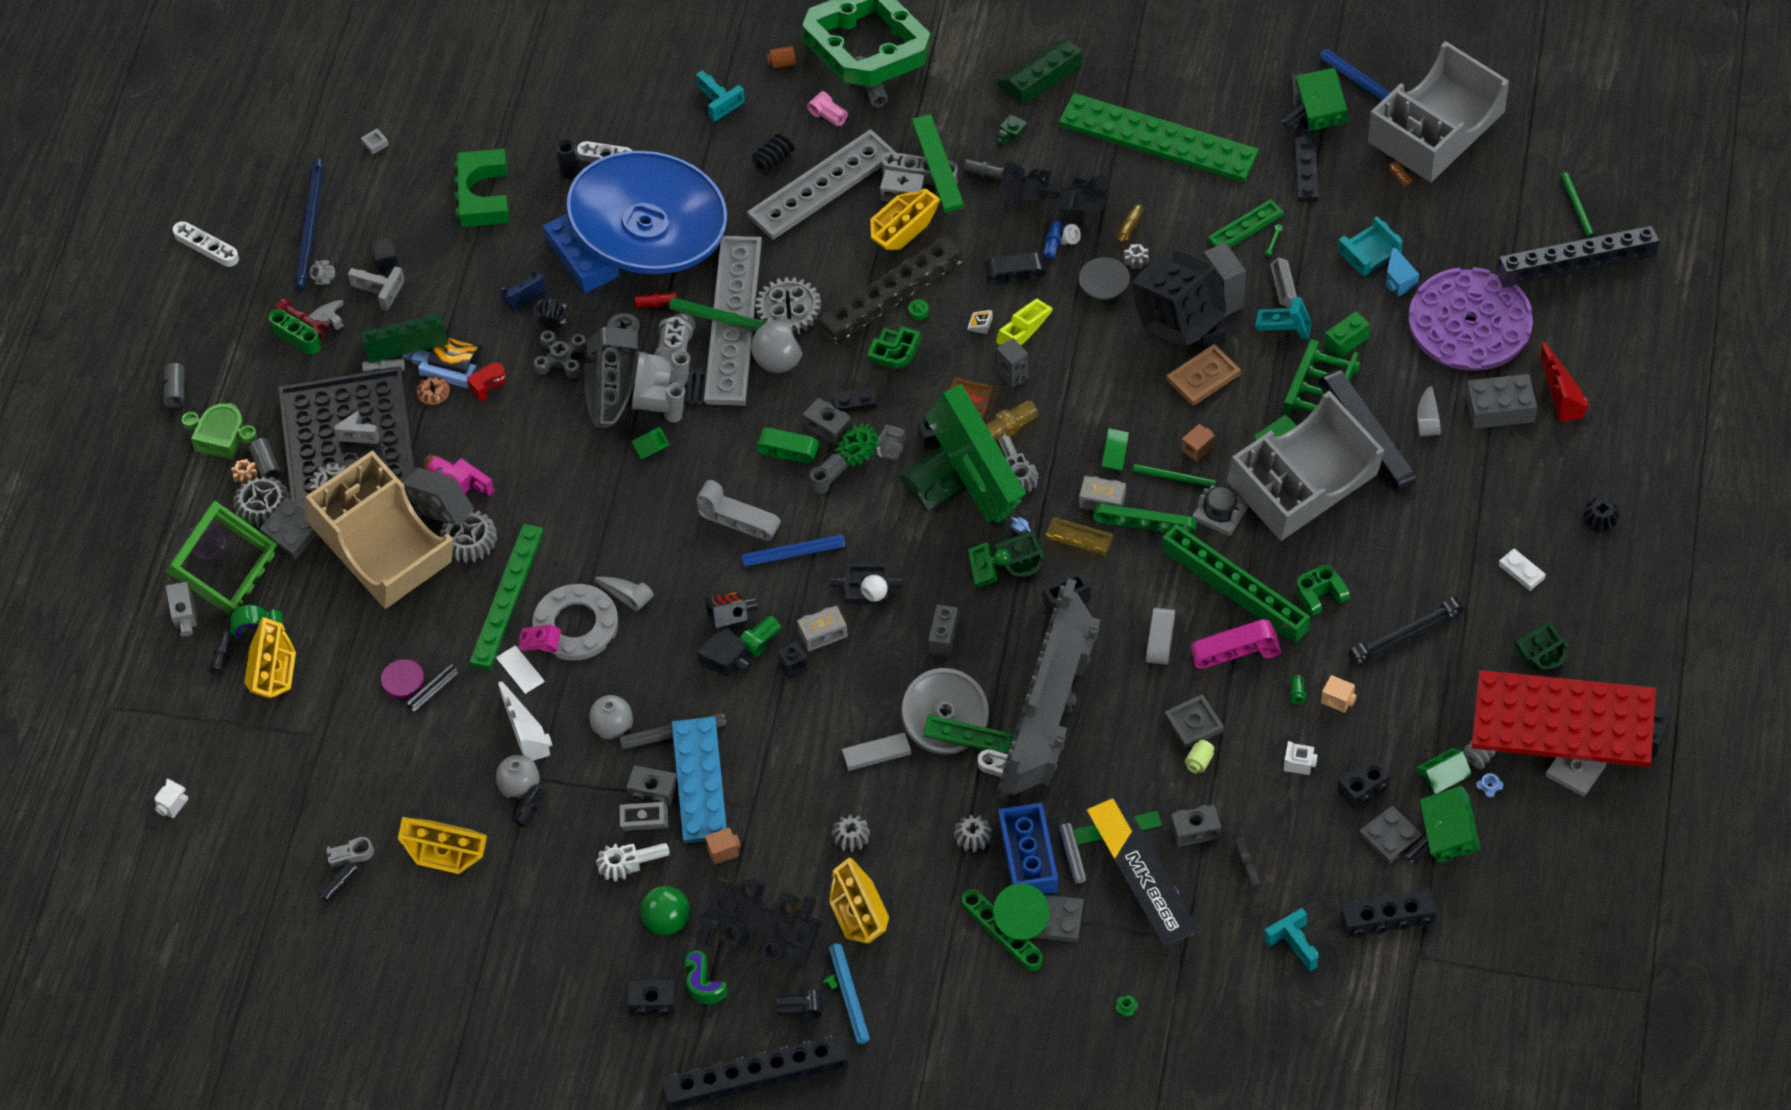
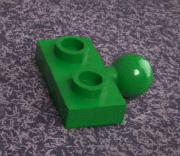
(984, 563)

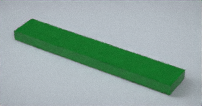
(937, 163)

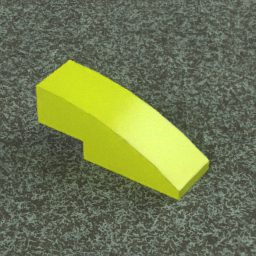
(1024, 322)

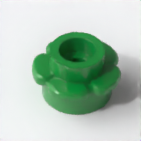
(1126, 1011)

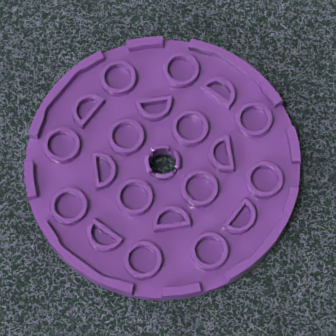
(1440, 325)

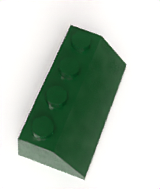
(1042, 71)
(404, 338)

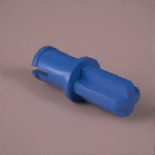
(1053, 239)

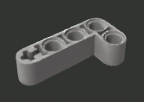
(912, 164)
(734, 513)

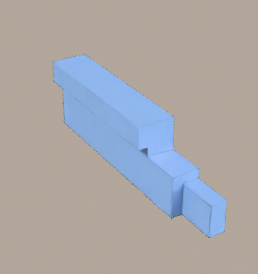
(452, 377)

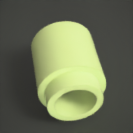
(1199, 756)

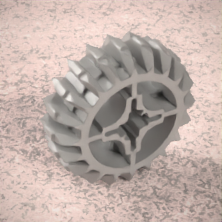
(247, 503)
(469, 541)

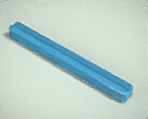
(849, 994)

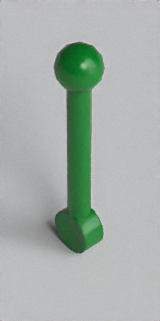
(1278, 229)

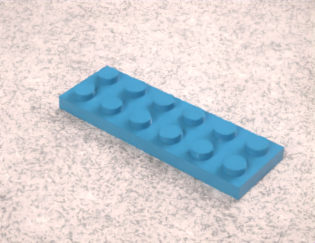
(699, 778)

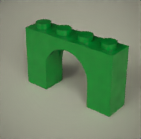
(474, 167)

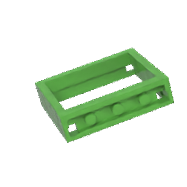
(245, 531)

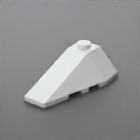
(528, 731)

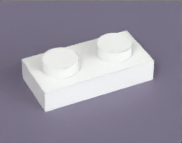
(1522, 569)

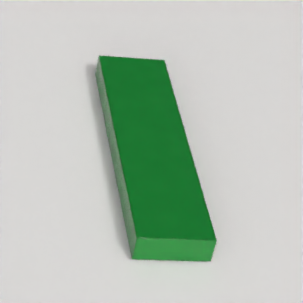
(1246, 225)
(966, 734)

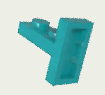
(722, 100)
(1286, 318)
(1290, 930)

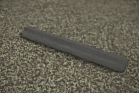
(658, 734)

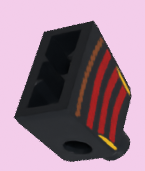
(728, 608)

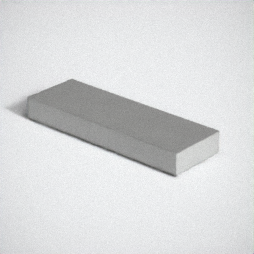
(876, 751)

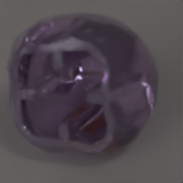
(210, 542)

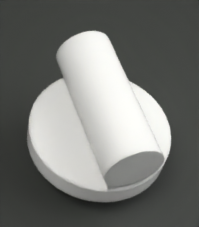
(1070, 235)

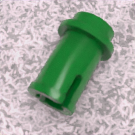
(1297, 692)

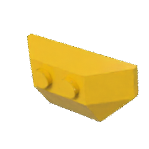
(903, 219)
(270, 660)
(441, 844)
(857, 903)

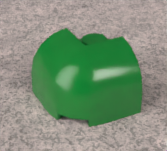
(894, 348)

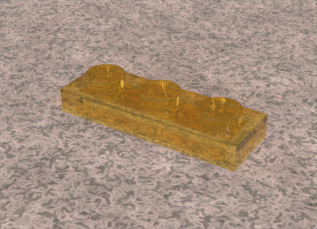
(1079, 536)

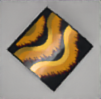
(455, 355)

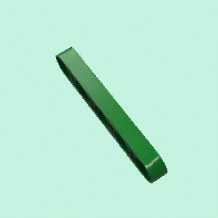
(1134, 518)
(990, 926)

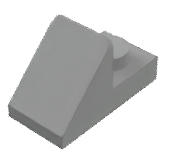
(353, 430)

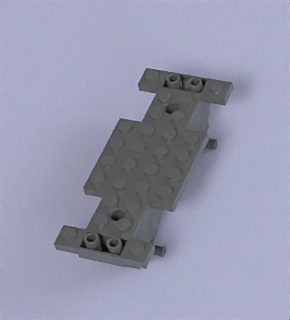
(1038, 733)

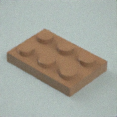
(1203, 375)

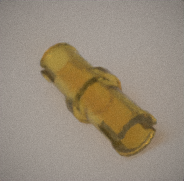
(1130, 222)

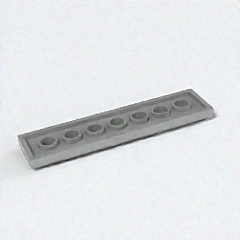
(820, 195)

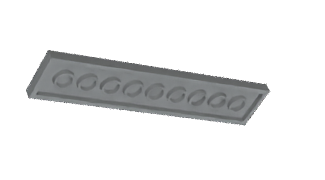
(730, 344)

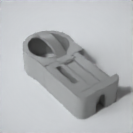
(340, 855)

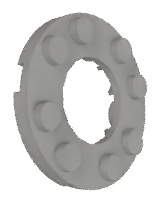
(594, 599)

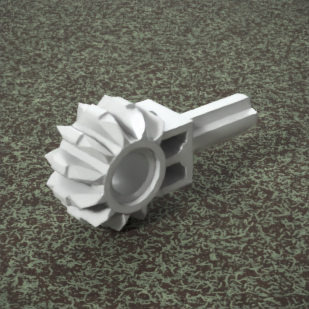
(628, 859)

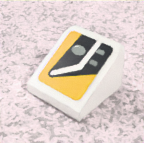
(980, 321)

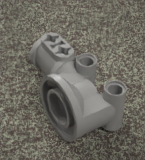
(663, 376)

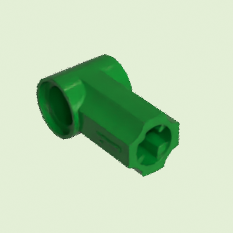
(757, 639)

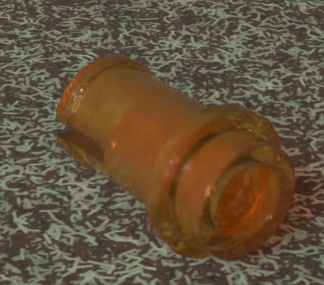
(1399, 173)

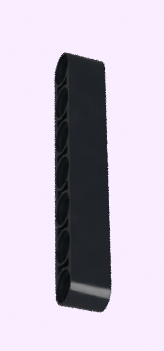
(1393, 465)

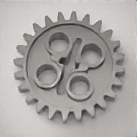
(803, 300)

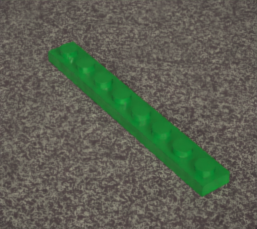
(506, 597)

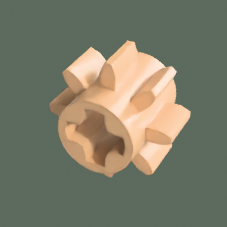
(243, 471)

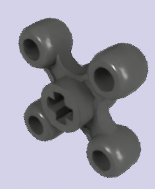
(560, 354)

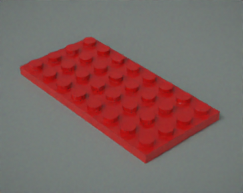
(1564, 718)

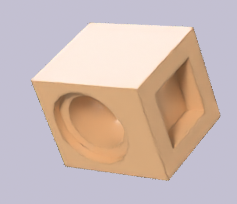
(1338, 694)

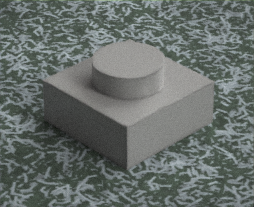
(374, 141)

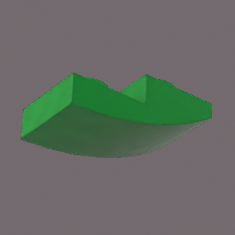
(1115, 450)

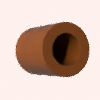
(781, 57)

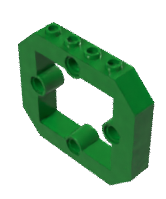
(890, 60)

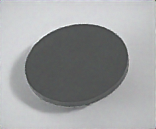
(1104, 278)

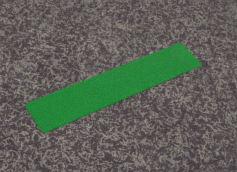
(1091, 833)

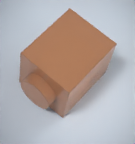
(1198, 442)
(722, 845)

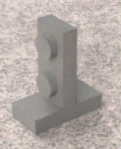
(385, 287)

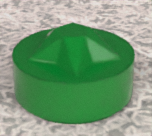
(918, 309)

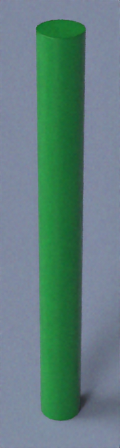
(1577, 205)
(1173, 475)

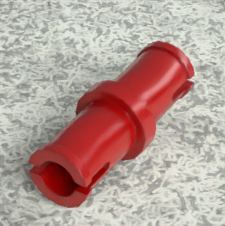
(655, 300)

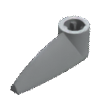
(1427, 415)
(627, 592)

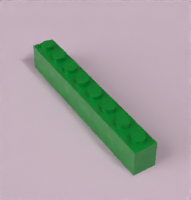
(1235, 583)

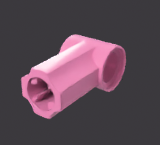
(823, 106)

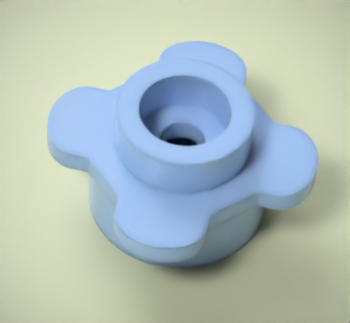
(1019, 525)
(1491, 779)

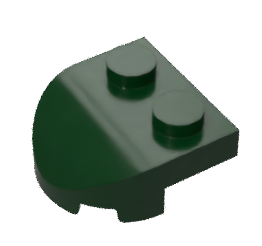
(1025, 555)
(1543, 648)

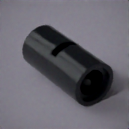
(567, 158)

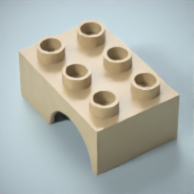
(376, 530)

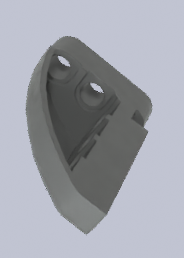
(611, 374)

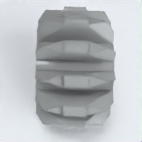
(850, 833)
(977, 840)

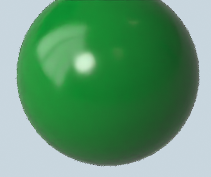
(665, 910)

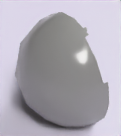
(776, 347)

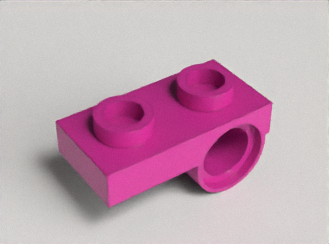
(540, 637)

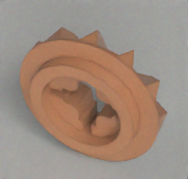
(441, 390)

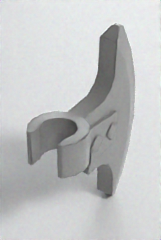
(327, 314)

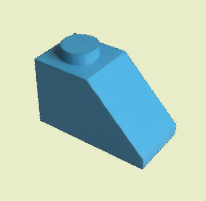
(1400, 274)

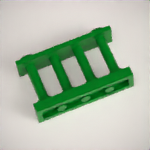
(1307, 370)

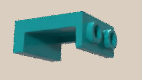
(1370, 247)

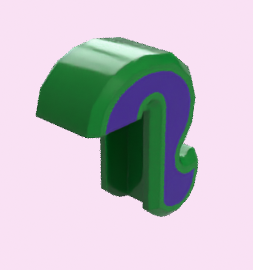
(249, 618)
(696, 983)

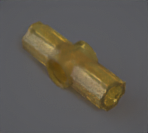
(1010, 422)

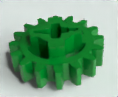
(858, 444)

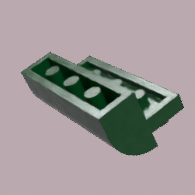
(932, 479)

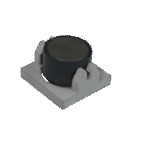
(1220, 505)

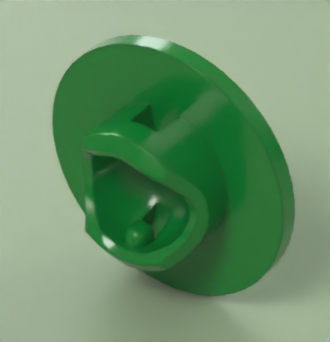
(1021, 911)

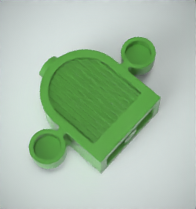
(219, 430)

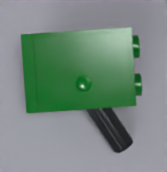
(1320, 100)
(1448, 826)

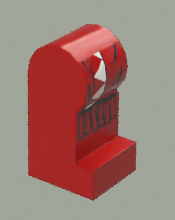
(486, 379)

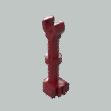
(286, 305)

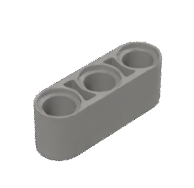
(1160, 636)

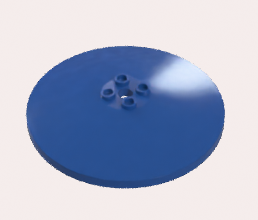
(639, 186)

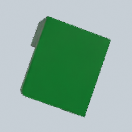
(650, 443)

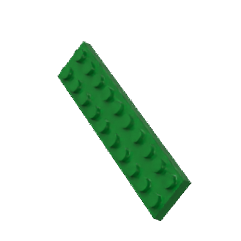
(1159, 137)

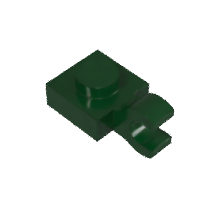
(1011, 128)

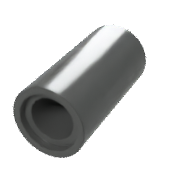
(173, 385)
(264, 459)

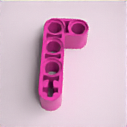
(1236, 643)

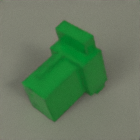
(831, 982)

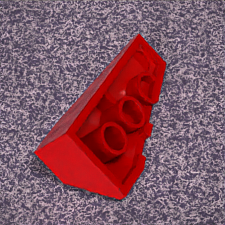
(1564, 390)

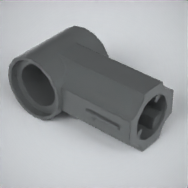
(822, 476)

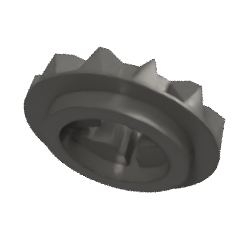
(628, 321)

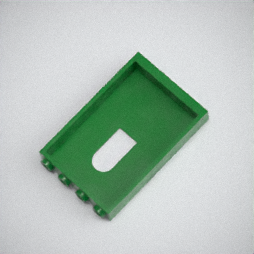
(975, 455)

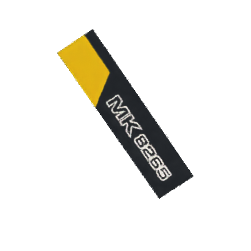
(1143, 870)

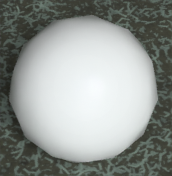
(874, 587)

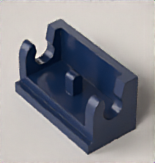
(524, 291)

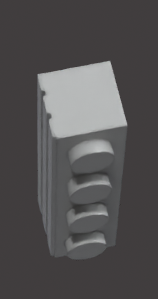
(1283, 281)

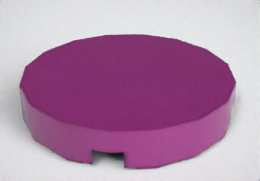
(402, 679)

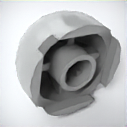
(610, 717)
(517, 776)

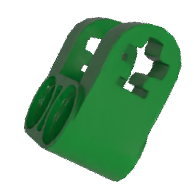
(1319, 587)

